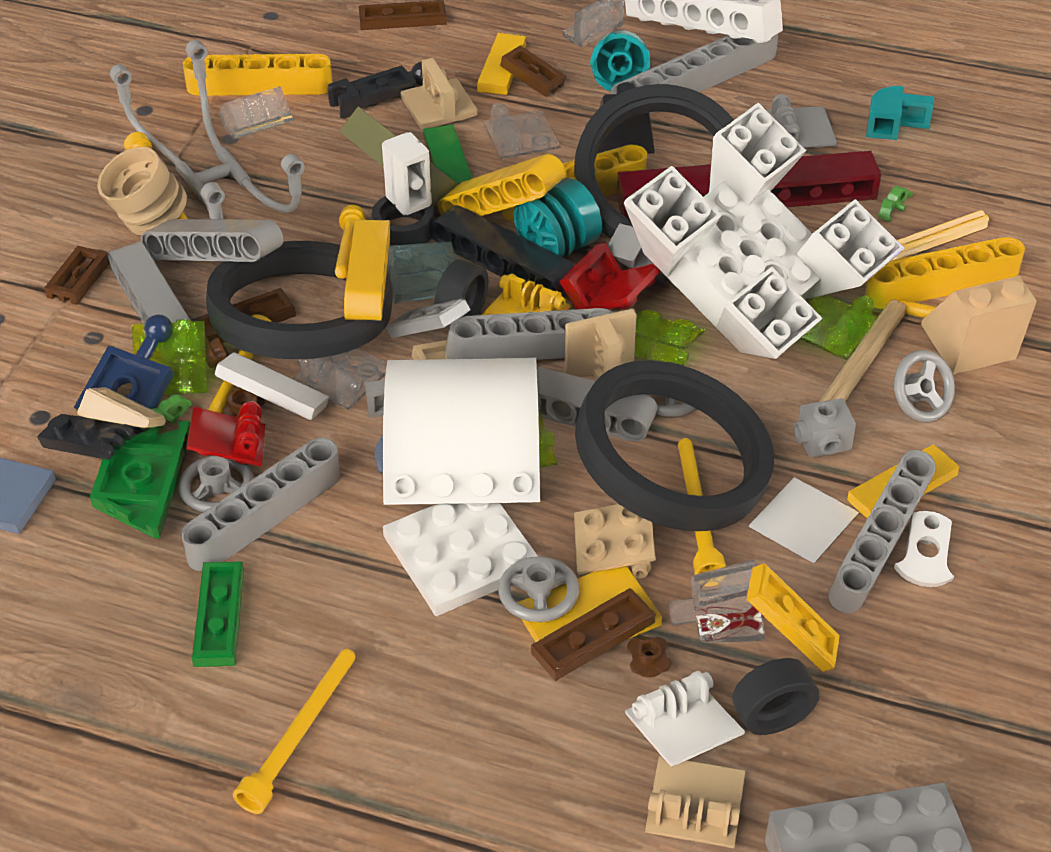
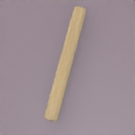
(865, 352)

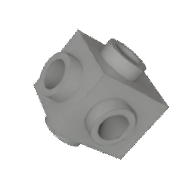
(825, 427)

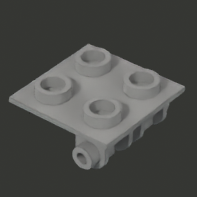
(806, 125)

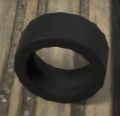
(403, 235)
(463, 281)
(775, 696)

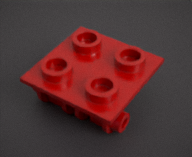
(227, 435)

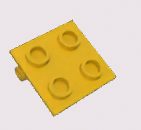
(524, 298)

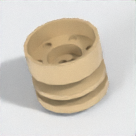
(141, 189)

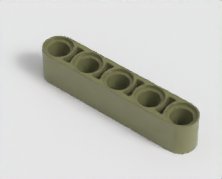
(369, 136)

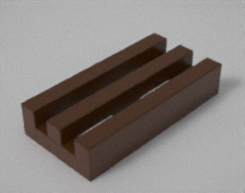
(533, 71)
(83, 275)

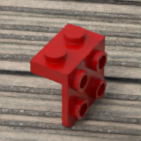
(602, 284)

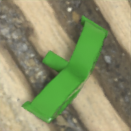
(894, 199)
(172, 410)

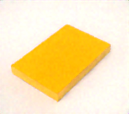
(593, 591)

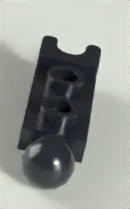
(373, 88)

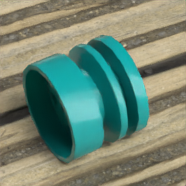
(560, 219)

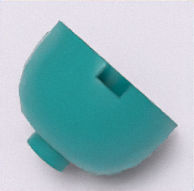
(618, 58)

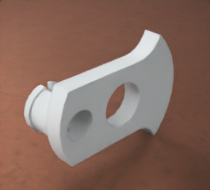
(921, 569)

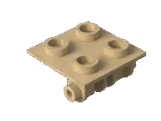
(613, 539)
(696, 802)

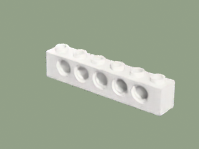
(736, 18)

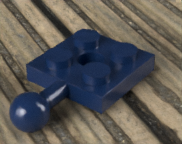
(146, 376)

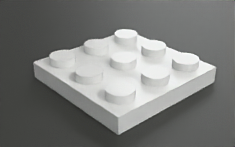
(457, 551)

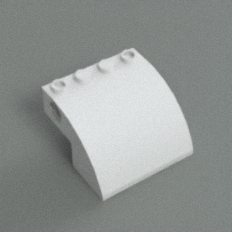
(461, 431)

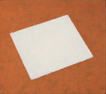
(803, 519)

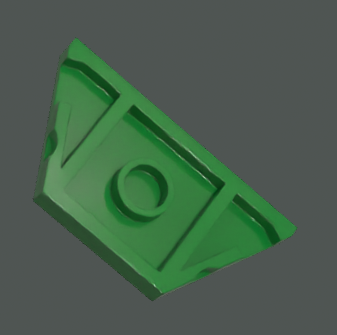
(142, 479)

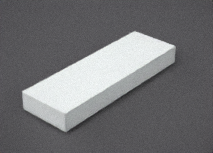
(271, 386)

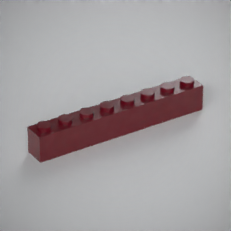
(808, 183)

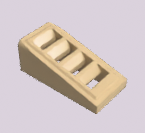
(113, 407)

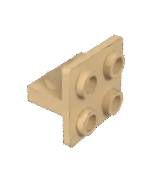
(438, 99)
(599, 343)

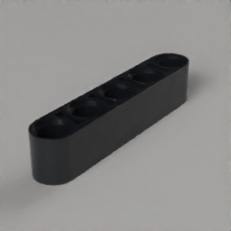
(499, 248)

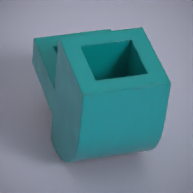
(893, 109)

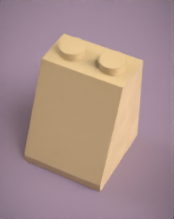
(981, 324)

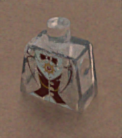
(721, 606)

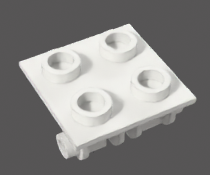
(683, 719)

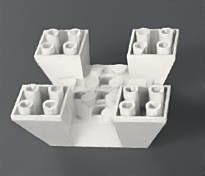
(744, 250)

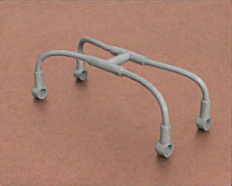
(230, 165)

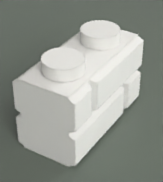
(407, 173)

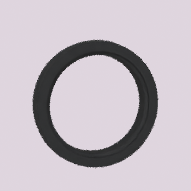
(629, 104)
(285, 339)
(648, 498)

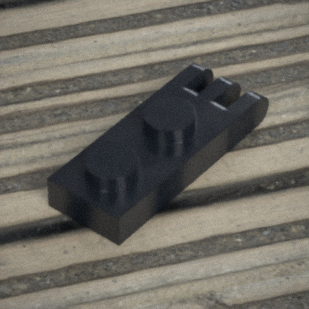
(85, 436)

